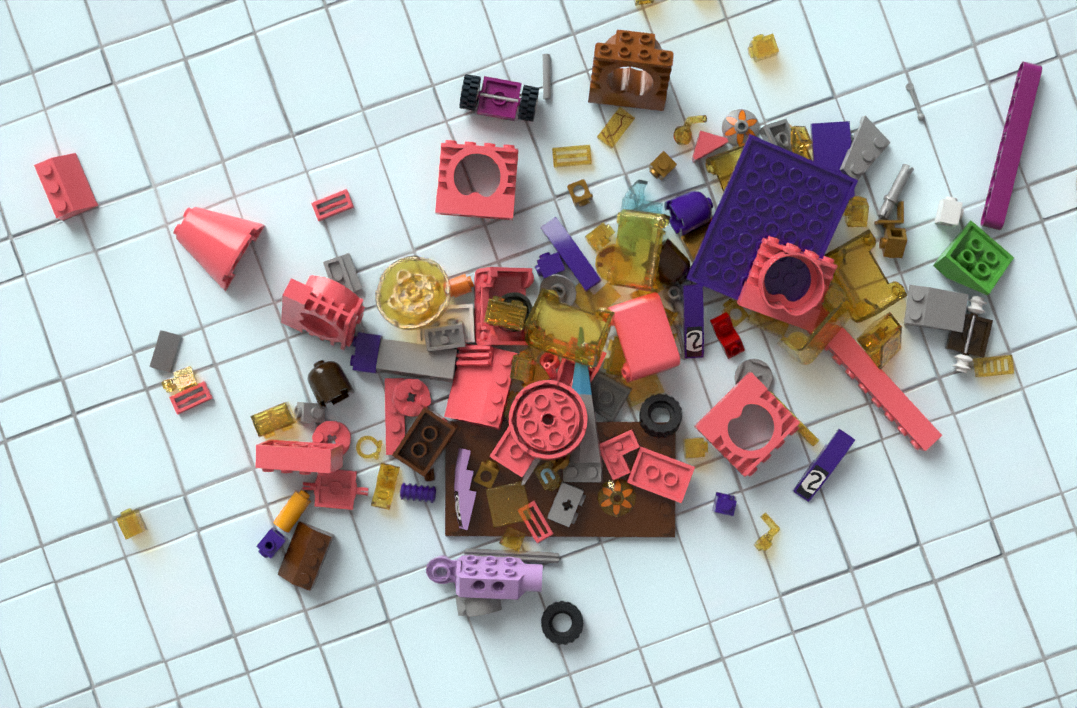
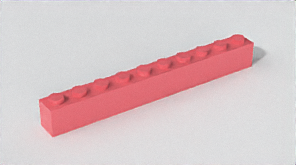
(881, 389)

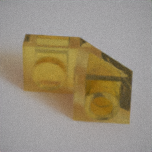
(385, 486)

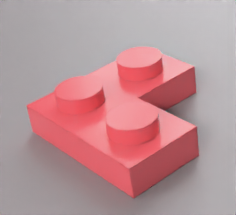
(614, 450)

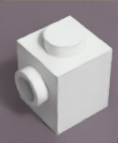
(949, 212)

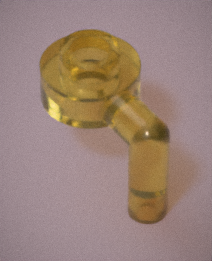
(683, 134)
(764, 541)

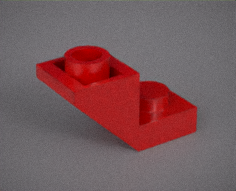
(727, 335)

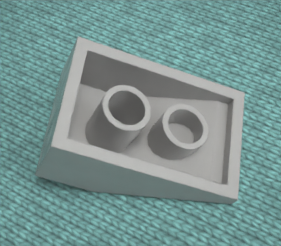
(935, 308)

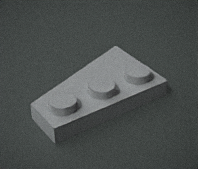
(865, 149)

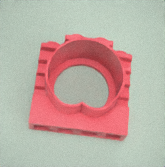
(499, 204)
(322, 309)
(801, 312)
(715, 423)

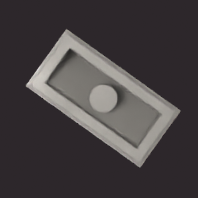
(165, 351)

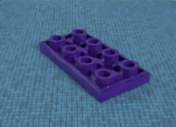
(831, 144)

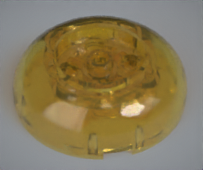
(403, 276)

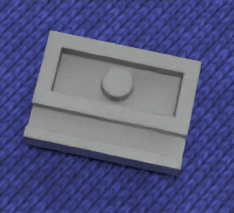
(343, 271)

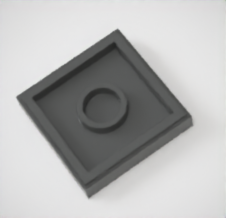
(608, 395)

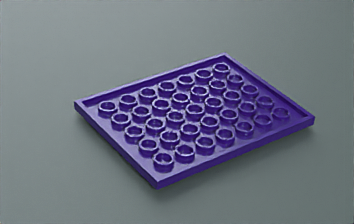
(775, 197)

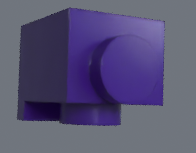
(724, 504)

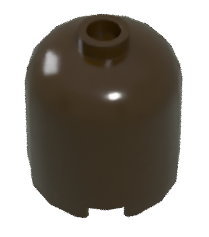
(672, 265)
(329, 383)

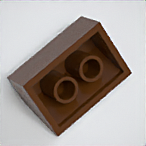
(305, 555)

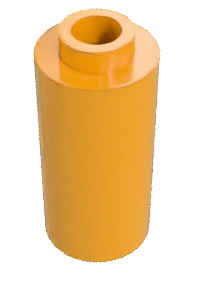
(292, 510)

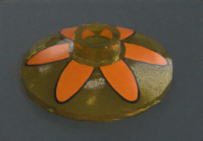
(612, 488)

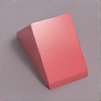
(706, 144)

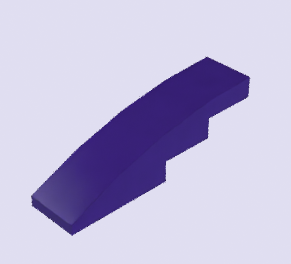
(571, 254)

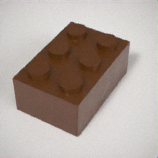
(425, 441)

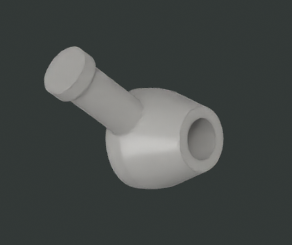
(674, 299)

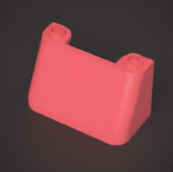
(498, 282)
(645, 337)

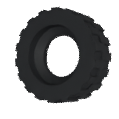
(666, 402)
(562, 637)

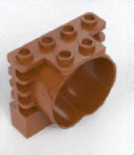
(630, 86)

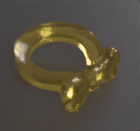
(375, 454)

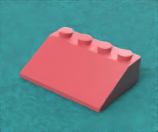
(481, 392)

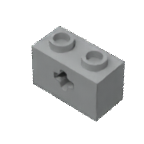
(566, 492)

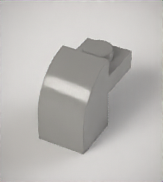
(477, 606)

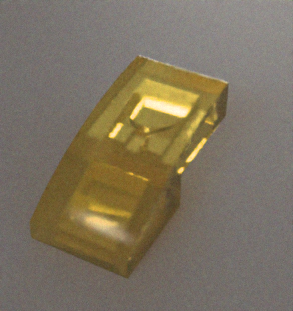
(800, 140)

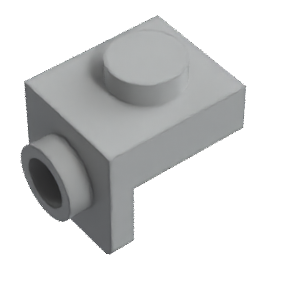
(309, 412)

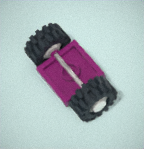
(499, 98)

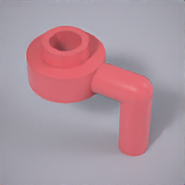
(550, 363)

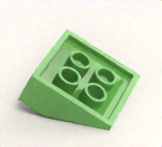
(974, 259)

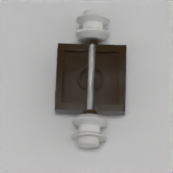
(974, 336)

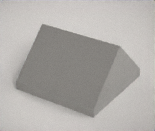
(778, 134)

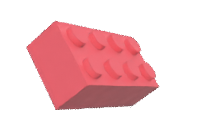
(299, 456)

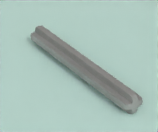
(525, 556)

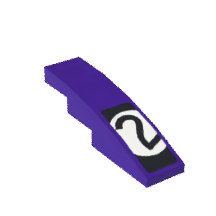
(693, 321)
(823, 465)

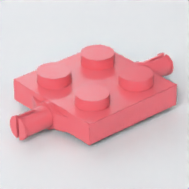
(336, 490)

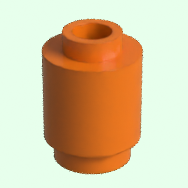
(461, 285)

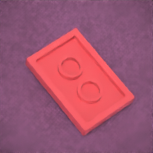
(661, 474)

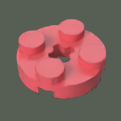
(400, 396)
(333, 428)

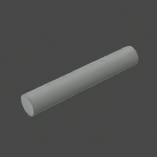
(546, 77)

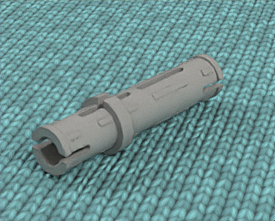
(891, 198)

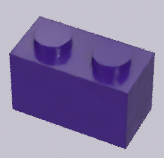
(365, 352)

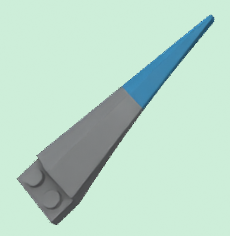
(586, 460)

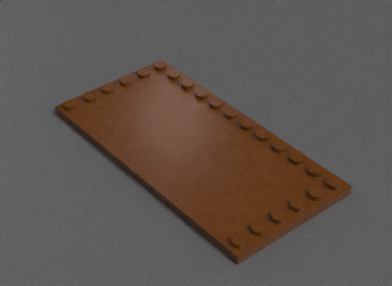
(649, 517)

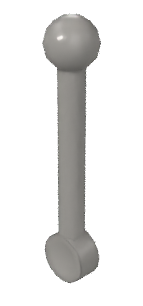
(909, 87)
(676, 324)

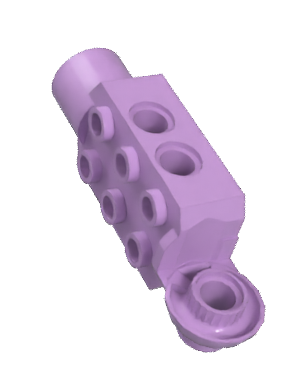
(486, 576)

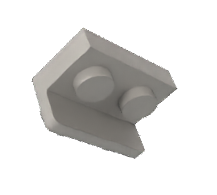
(444, 335)

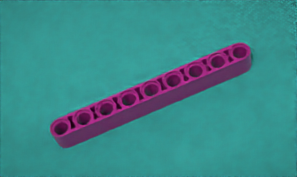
(1011, 145)

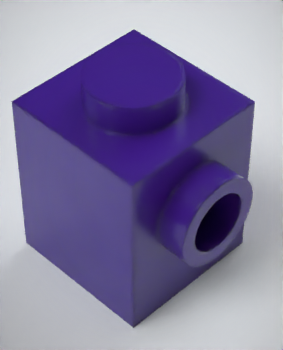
(549, 265)
(271, 543)

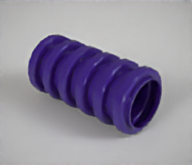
(418, 492)

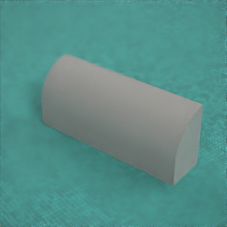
(415, 361)

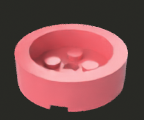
(552, 440)

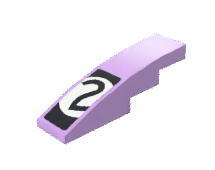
(463, 496)

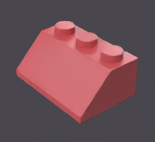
(66, 186)

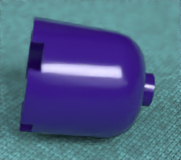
(689, 212)

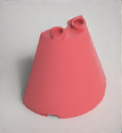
(216, 241)

